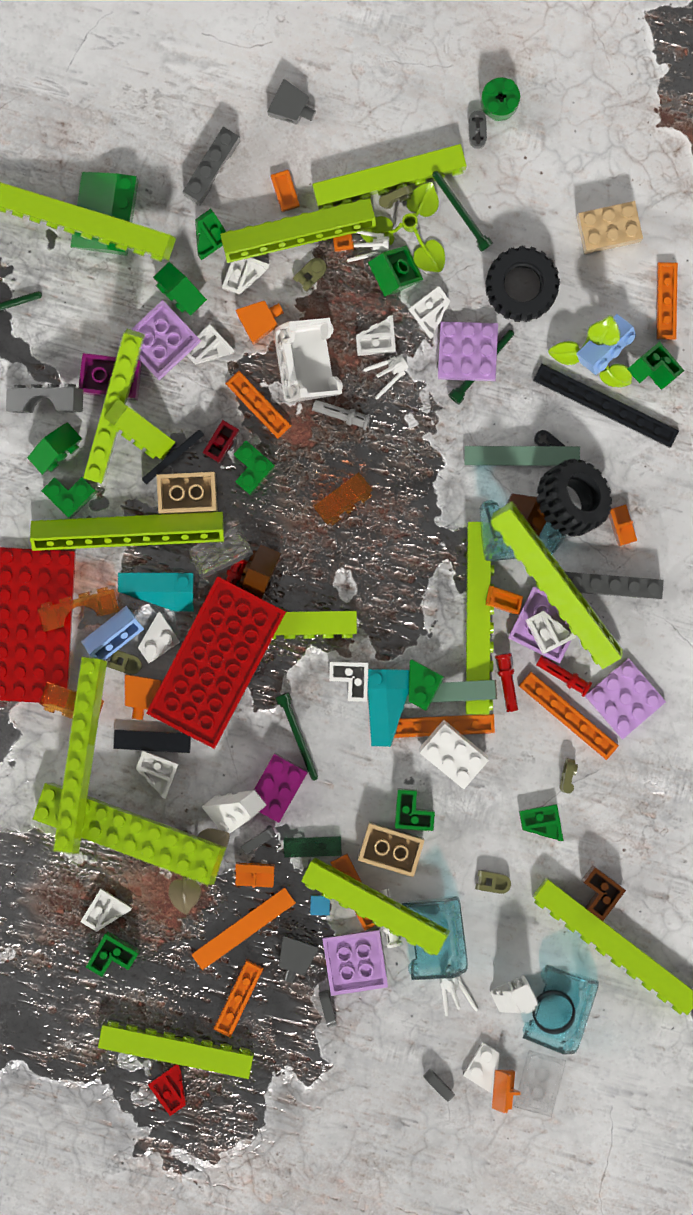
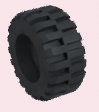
(540, 265)
(589, 487)

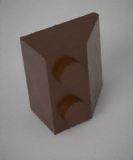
(530, 510)

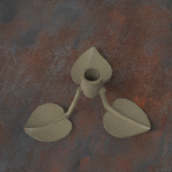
(187, 892)

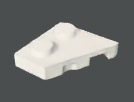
(430, 310)
(377, 339)
(548, 632)

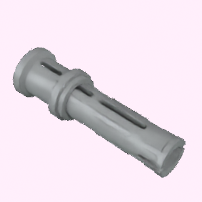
(350, 416)

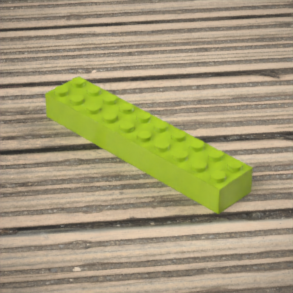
(138, 837)

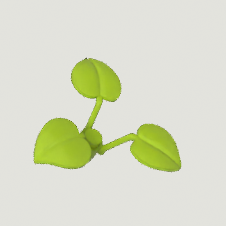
(423, 202)
(599, 333)

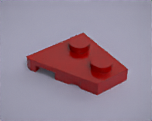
(169, 1089)

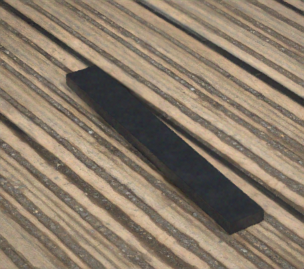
(606, 405)

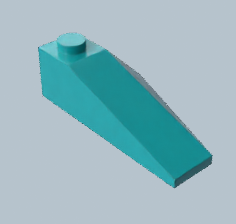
(166, 590)
(386, 702)

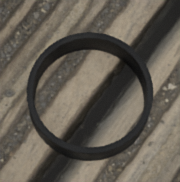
(565, 1027)

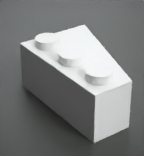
(233, 809)
(514, 996)

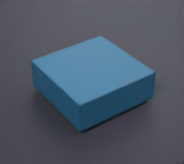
(319, 905)

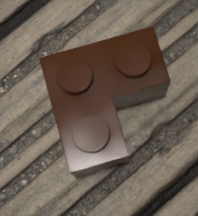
(259, 570)
(606, 895)

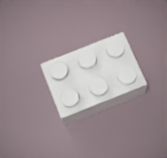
(453, 754)

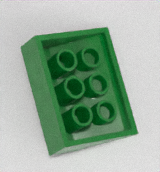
(110, 195)

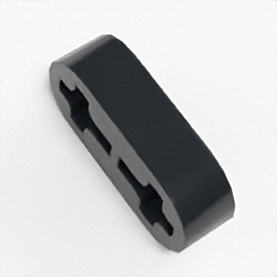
(550, 438)

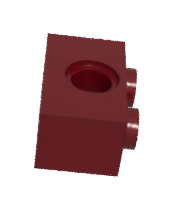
(221, 441)

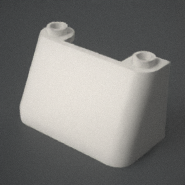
(305, 360)

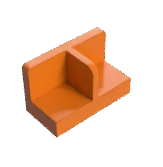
(622, 525)
(254, 874)
(504, 1090)

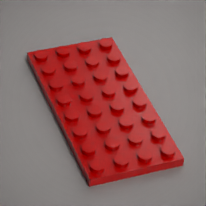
(26, 652)
(216, 662)

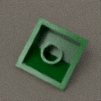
(395, 270)

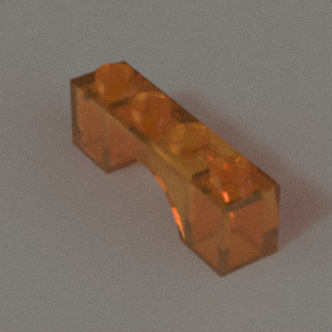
(54, 616)

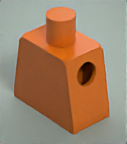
(259, 319)
(140, 693)

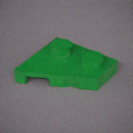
(208, 233)
(423, 684)
(542, 821)

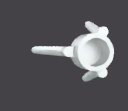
(380, 244)
(396, 365)
(451, 985)

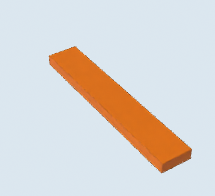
(568, 715)
(462, 723)
(243, 928)

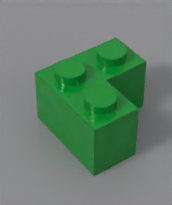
(179, 288)
(658, 365)
(54, 448)
(257, 467)
(70, 500)
(408, 816)
(112, 949)

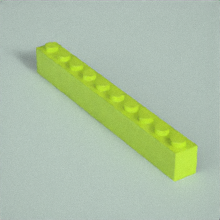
(87, 222)
(127, 531)
(557, 585)
(478, 617)
(80, 755)
(615, 945)

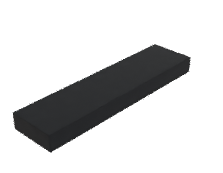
(172, 457)
(152, 741)

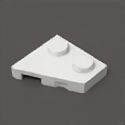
(243, 274)
(210, 348)
(158, 639)
(157, 771)
(104, 910)
(483, 1067)

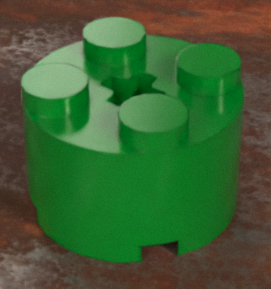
(508, 91)

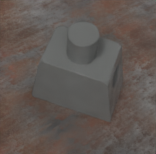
(290, 104)
(296, 956)

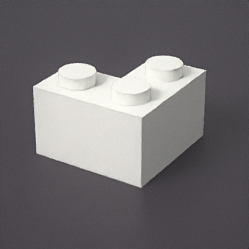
(355, 674)

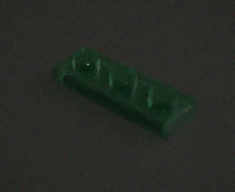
(312, 846)

